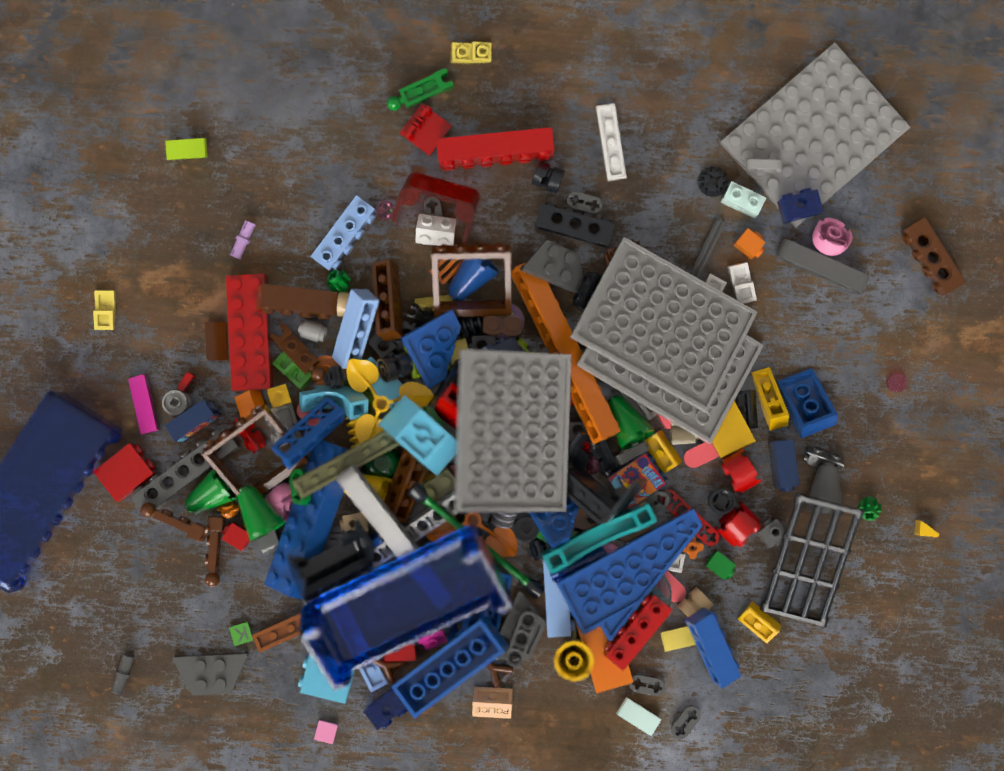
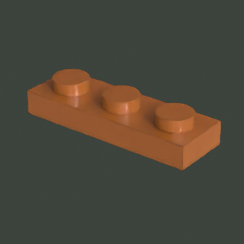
(277, 633)

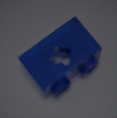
(810, 200)
(378, 716)

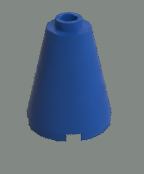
(470, 277)

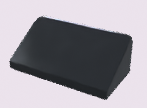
(748, 407)

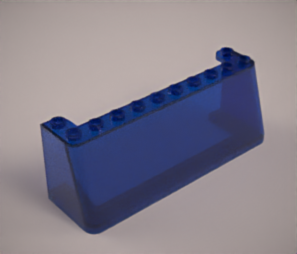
(43, 476)
(402, 604)

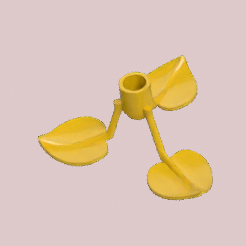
(360, 377)

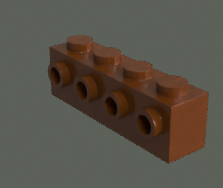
(387, 291)
(296, 300)

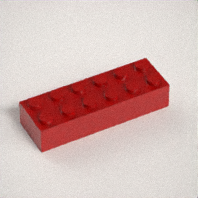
(495, 148)
(248, 335)

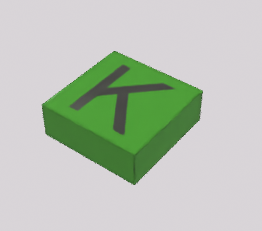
(241, 633)

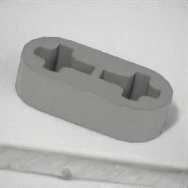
(764, 165)

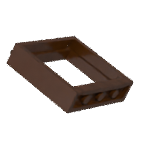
(472, 308)
(267, 482)

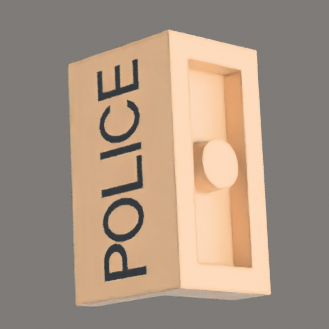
(492, 702)

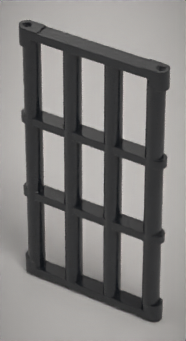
(807, 541)

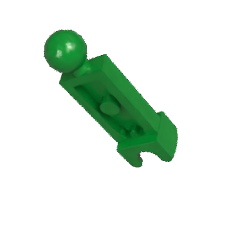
(421, 91)

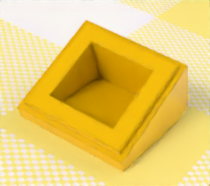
(924, 530)

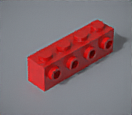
(637, 631)

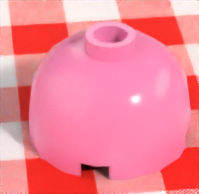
(831, 237)
(281, 499)

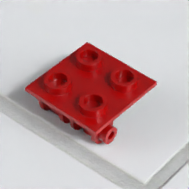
(425, 128)

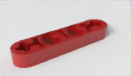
(710, 530)

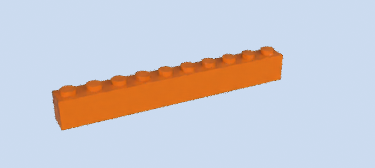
(556, 336)

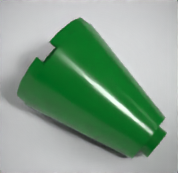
(631, 423)
(209, 494)
(257, 513)

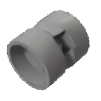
(176, 402)

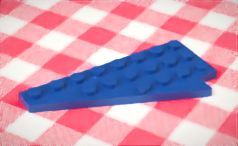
(617, 583)

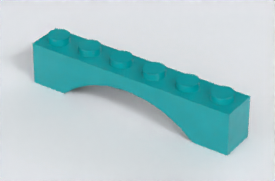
(587, 541)

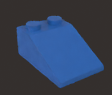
(807, 403)

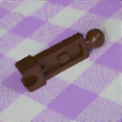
(298, 353)
(216, 527)
(195, 530)

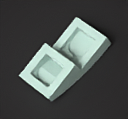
(638, 716)

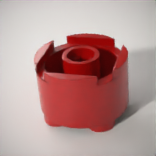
(741, 471)
(738, 525)

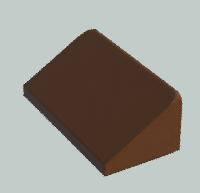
(216, 341)

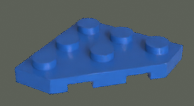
(433, 347)
(556, 526)

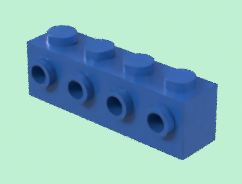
(713, 647)

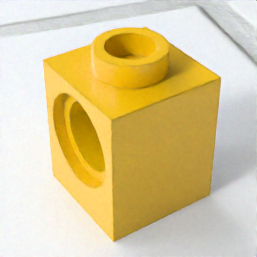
(279, 396)

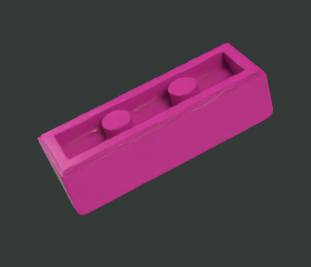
(143, 404)

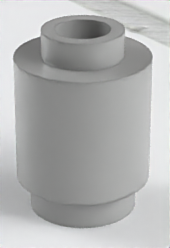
(312, 330)

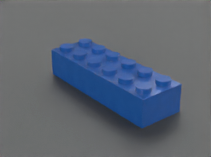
(450, 666)

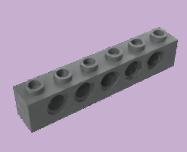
(196, 470)

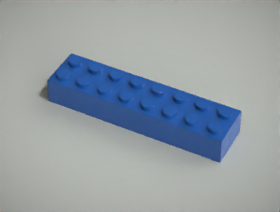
(306, 525)

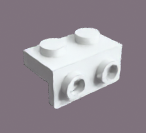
(435, 230)

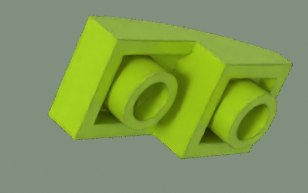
(186, 149)

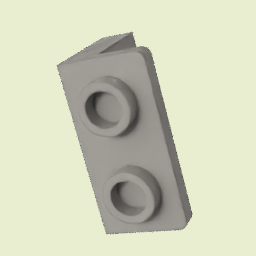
(287, 417)

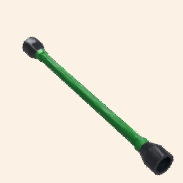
(420, 494)

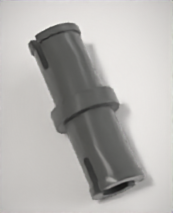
(122, 674)

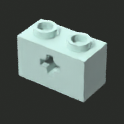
(743, 199)

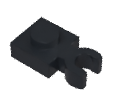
(421, 316)

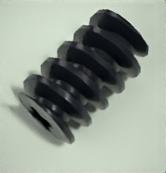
(468, 325)

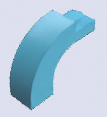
(352, 402)

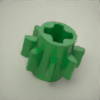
(338, 281)
(870, 507)

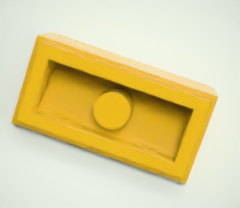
(663, 452)
(759, 622)

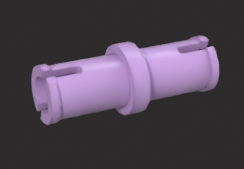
(242, 239)

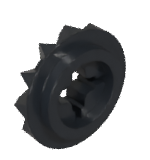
(711, 190)

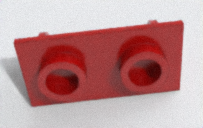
(252, 441)

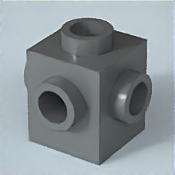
(765, 532)

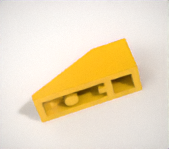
(770, 399)

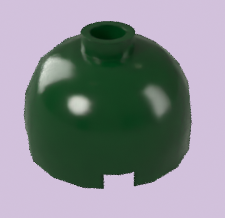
(383, 465)

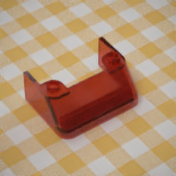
(465, 198)

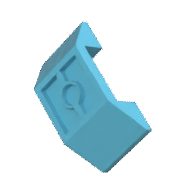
(420, 435)

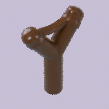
(386, 665)
(494, 669)

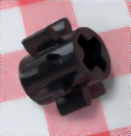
(335, 377)
(537, 547)

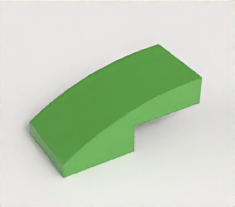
(291, 371)

